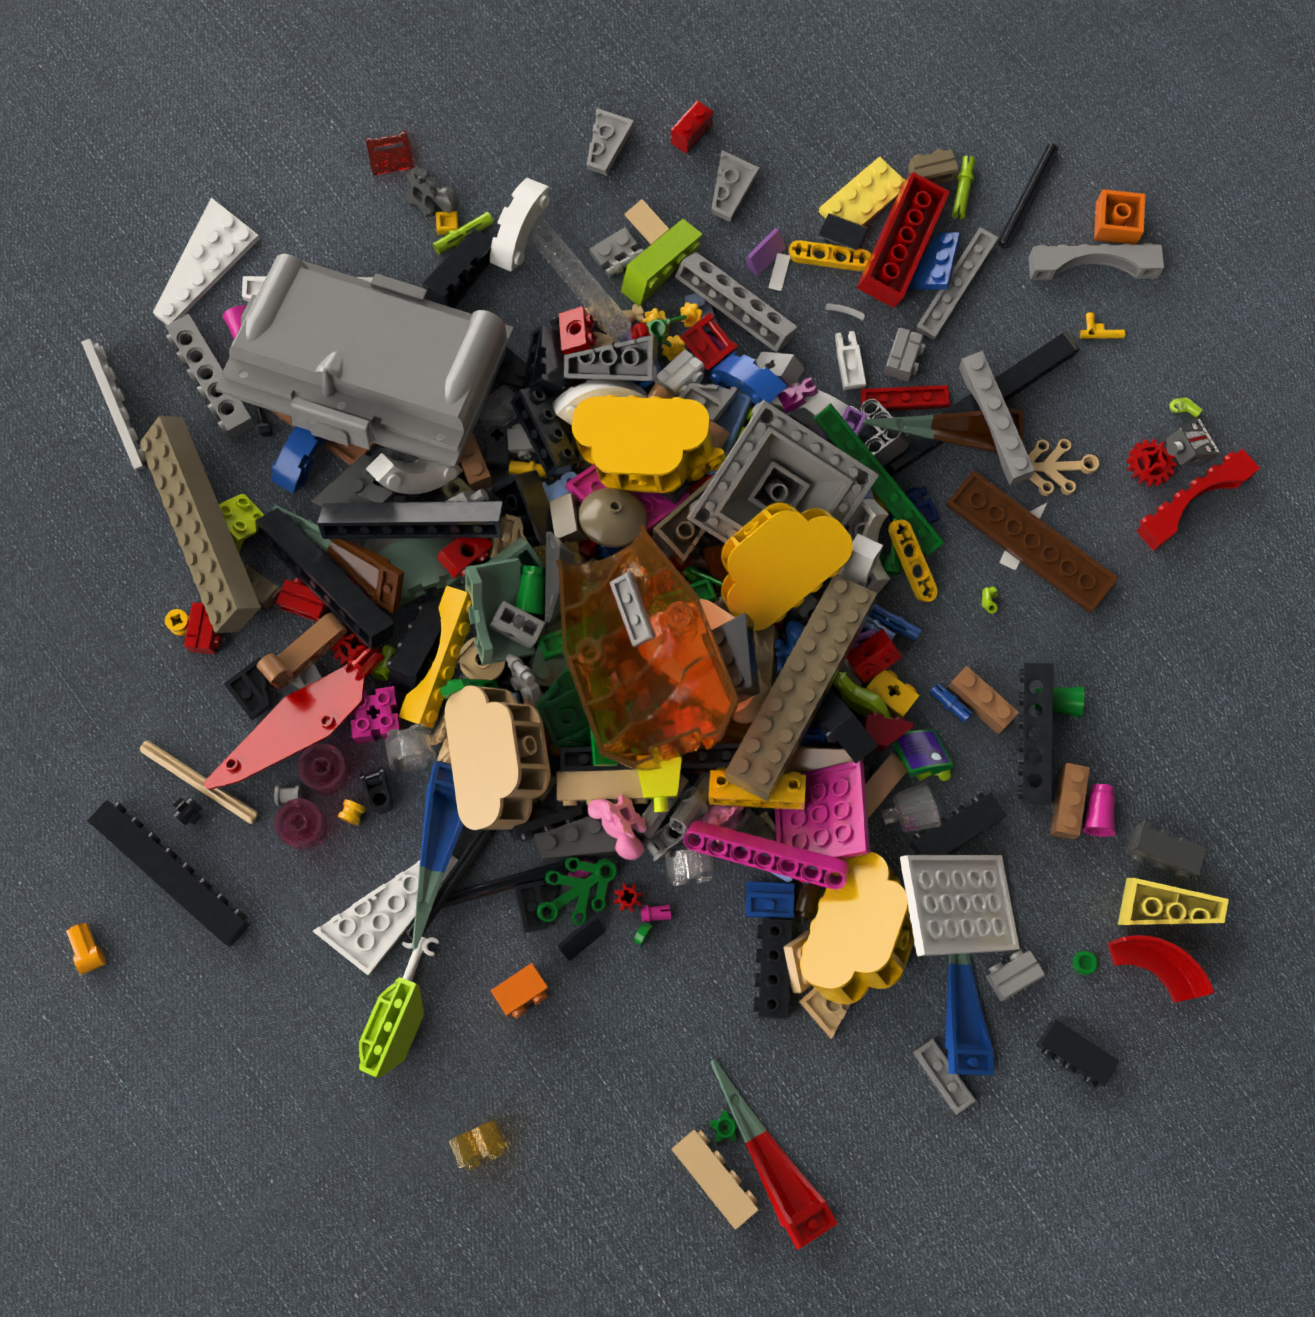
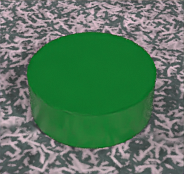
(643, 934)
(1084, 963)

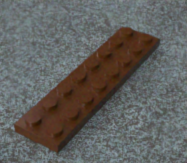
(1031, 541)

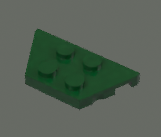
(564, 713)

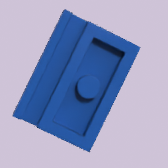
(769, 900)

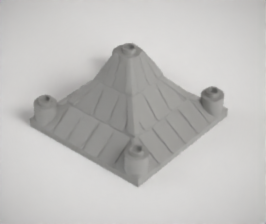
(775, 464)

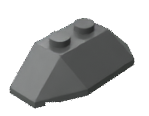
(554, 550)

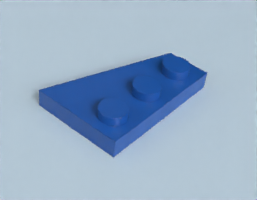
(937, 263)

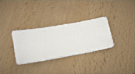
(779, 271)
(844, 309)

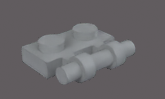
(613, 248)
(523, 680)

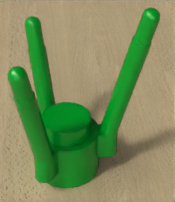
(891, 563)
(695, 574)

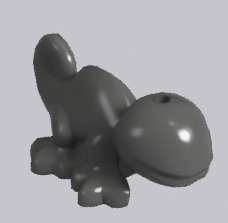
(426, 190)

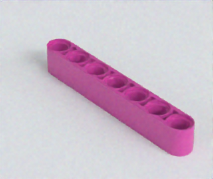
(778, 853)

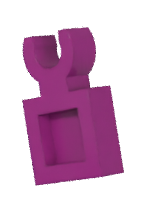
(793, 396)

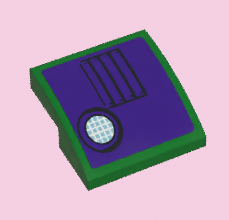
(922, 752)

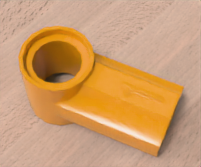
(87, 954)

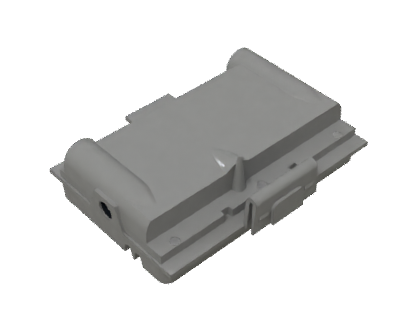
(365, 360)

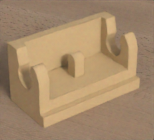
(646, 221)

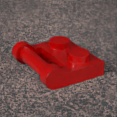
(703, 346)

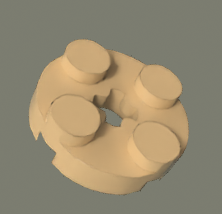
(470, 668)

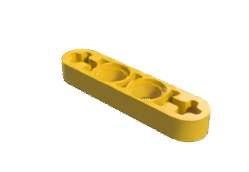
(830, 252)
(916, 558)

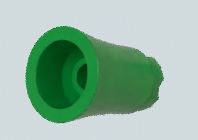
(532, 590)
(1066, 700)

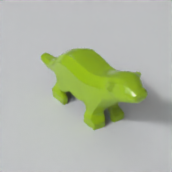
(858, 698)

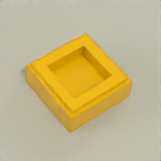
(446, 222)

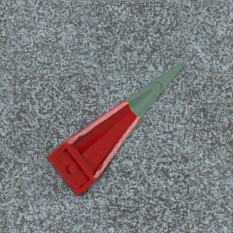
(792, 1196)

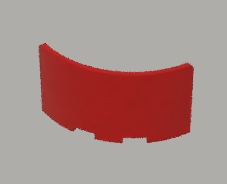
(1169, 963)

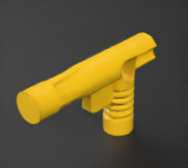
(1098, 330)

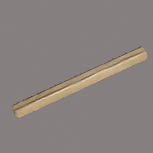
(197, 781)

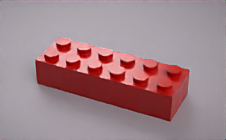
(903, 240)

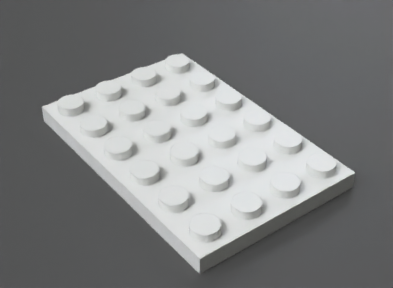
(959, 904)

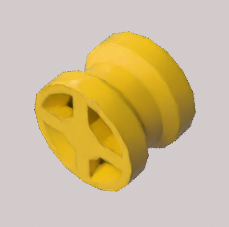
(177, 627)
(351, 812)

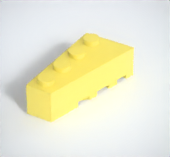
(1162, 904)

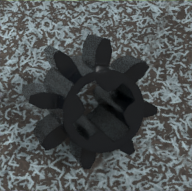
(187, 811)

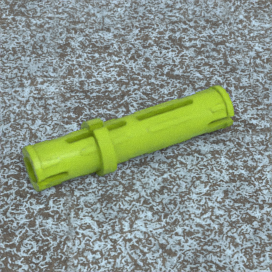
(965, 179)
(441, 245)

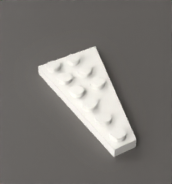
(114, 398)

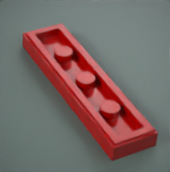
(909, 397)

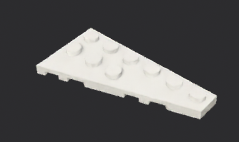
(210, 253)
(376, 921)

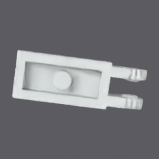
(850, 363)

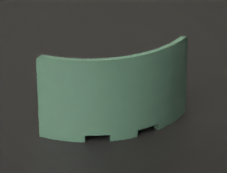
(421, 568)
(488, 587)

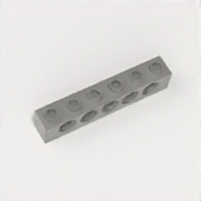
(736, 301)
(186, 330)

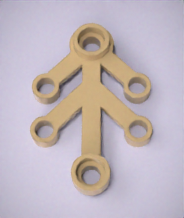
(1051, 467)

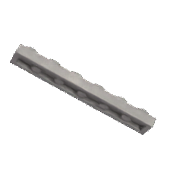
(962, 275)

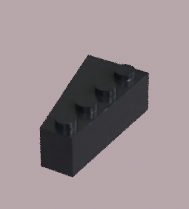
(459, 270)

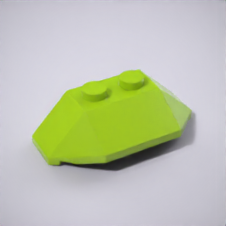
(391, 1028)

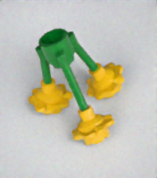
(659, 325)

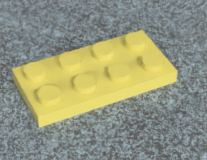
(865, 194)

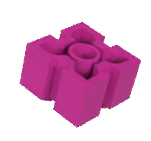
(384, 702)

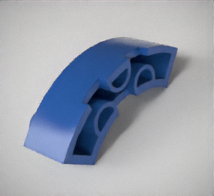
(747, 377)
(295, 459)

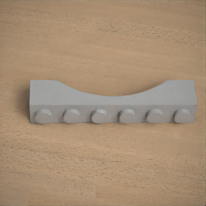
(1137, 260)
(1008, 443)

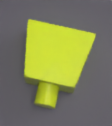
(661, 783)

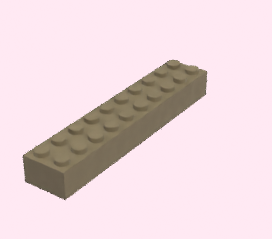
(199, 525)
(800, 687)

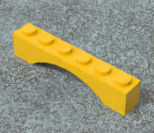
(425, 700)

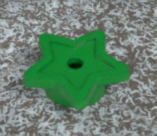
(718, 1126)

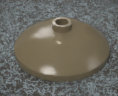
(608, 525)

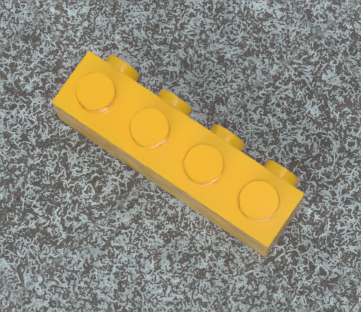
(787, 795)

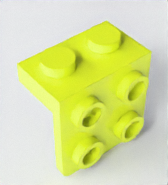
(240, 517)

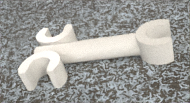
(416, 955)

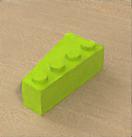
(659, 261)

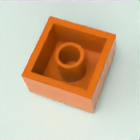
(1119, 217)
(520, 992)

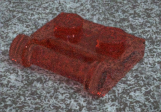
(390, 159)

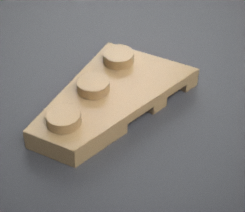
(824, 1012)

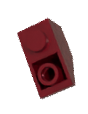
(885, 730)

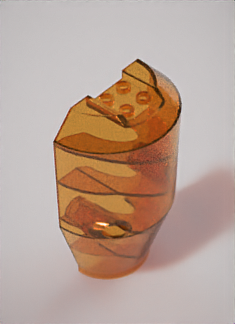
(652, 697)

